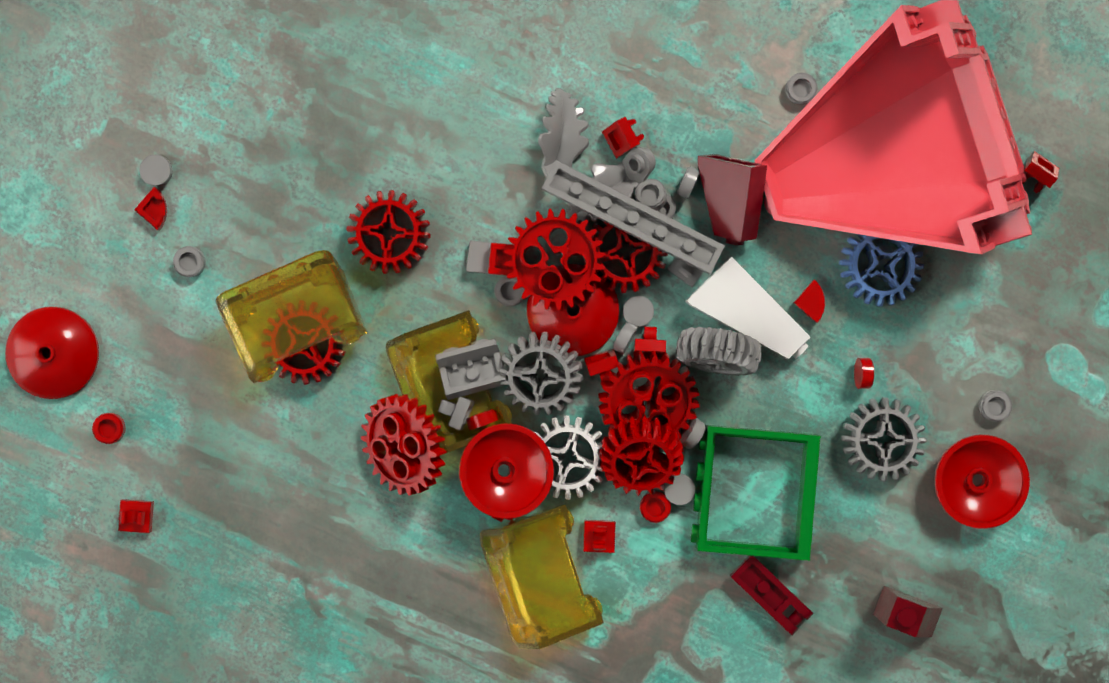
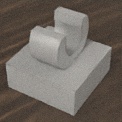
(684, 271)
(458, 412)

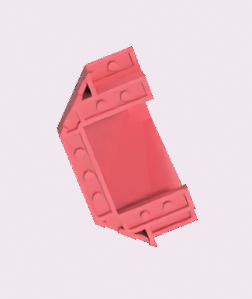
(906, 142)

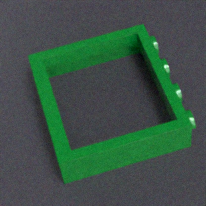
(806, 498)

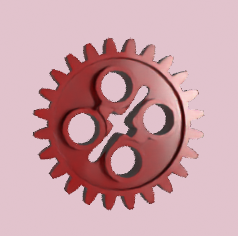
(578, 243)
(622, 393)
(403, 444)

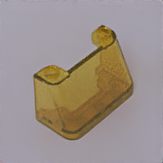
(289, 312)
(420, 377)
(538, 579)

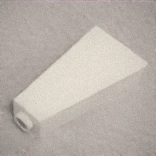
(747, 308)

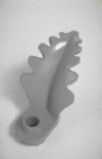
(564, 129)
(621, 177)

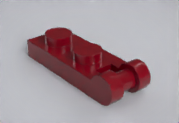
(770, 593)

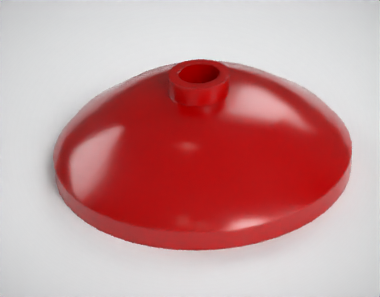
(587, 329)
(72, 350)
(528, 475)
(1002, 486)

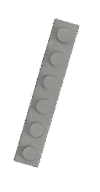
(632, 217)

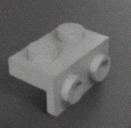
(470, 368)

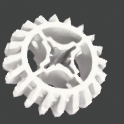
(593, 465)

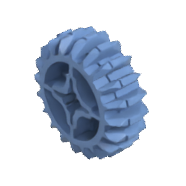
(904, 250)

